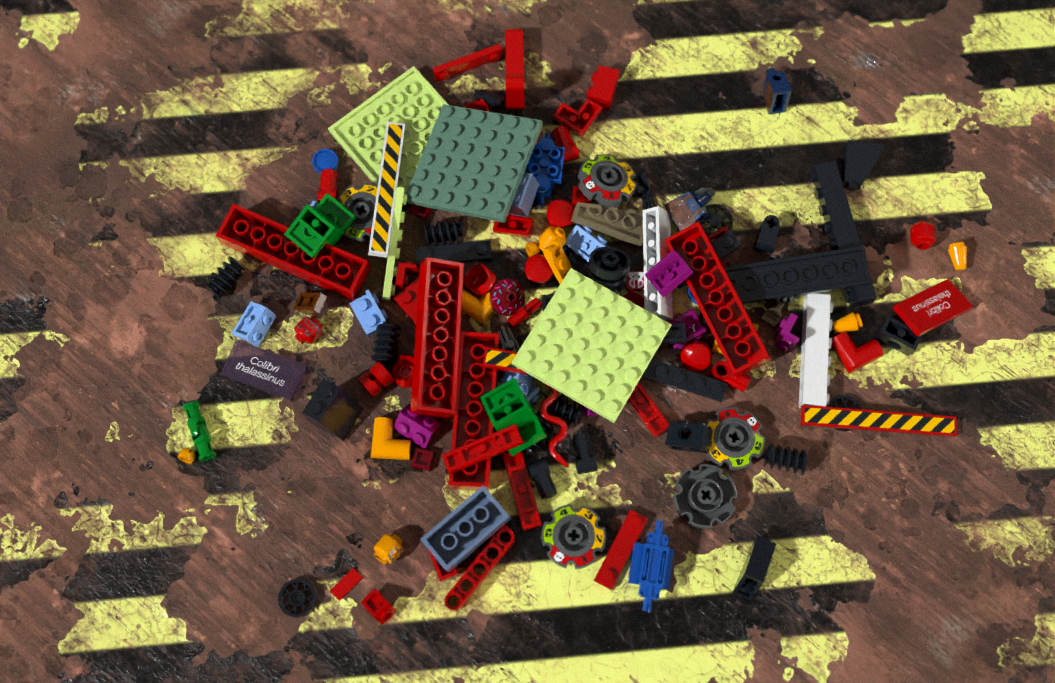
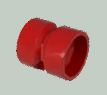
(375, 379)

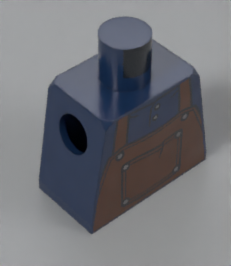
(776, 84)
(688, 208)

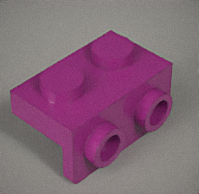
(669, 273)
(692, 324)
(786, 341)
(416, 427)

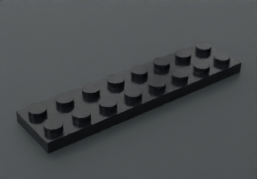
(800, 275)

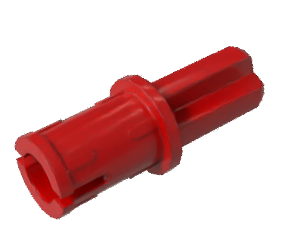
(524, 313)

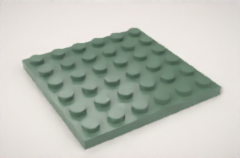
(474, 162)

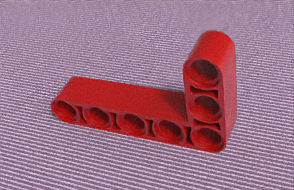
(514, 69)
(482, 559)

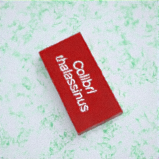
(932, 307)

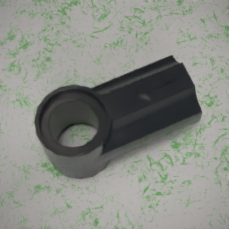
(584, 459)
(540, 474)

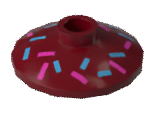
(499, 297)

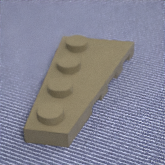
(618, 223)

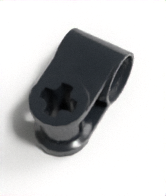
(767, 237)

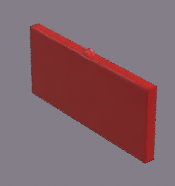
(346, 584)

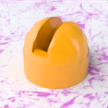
(532, 248)
(186, 456)

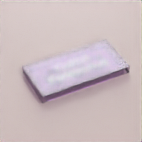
(264, 370)

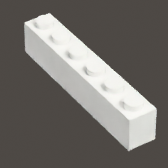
(655, 231)
(815, 349)

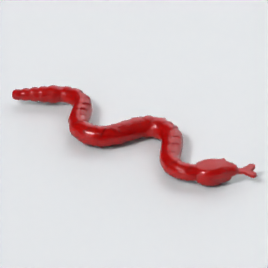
(554, 420)

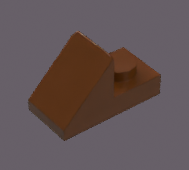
(311, 304)

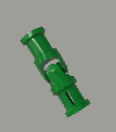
(199, 431)

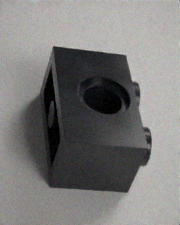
(897, 336)
(697, 442)

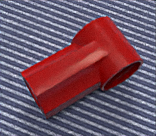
(563, 139)
(328, 184)
(739, 383)

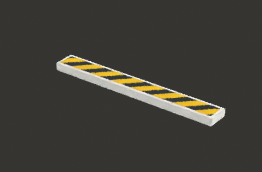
(386, 190)

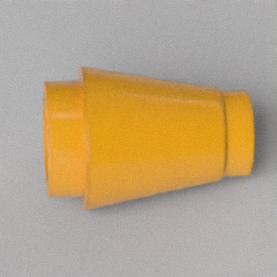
(958, 255)
(848, 323)

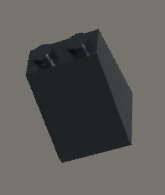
(332, 410)

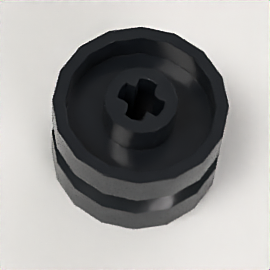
(609, 268)

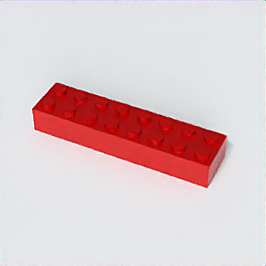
(266, 242)
(719, 301)
(437, 338)
(471, 418)

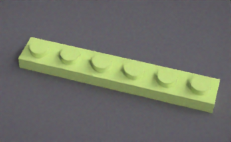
(394, 252)

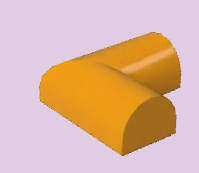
(477, 308)
(383, 443)

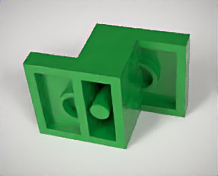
(320, 225)
(509, 406)

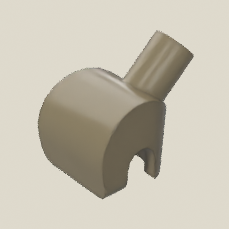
(773, 314)

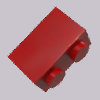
(604, 86)

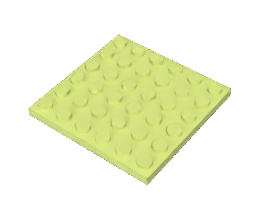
(403, 101)
(591, 345)

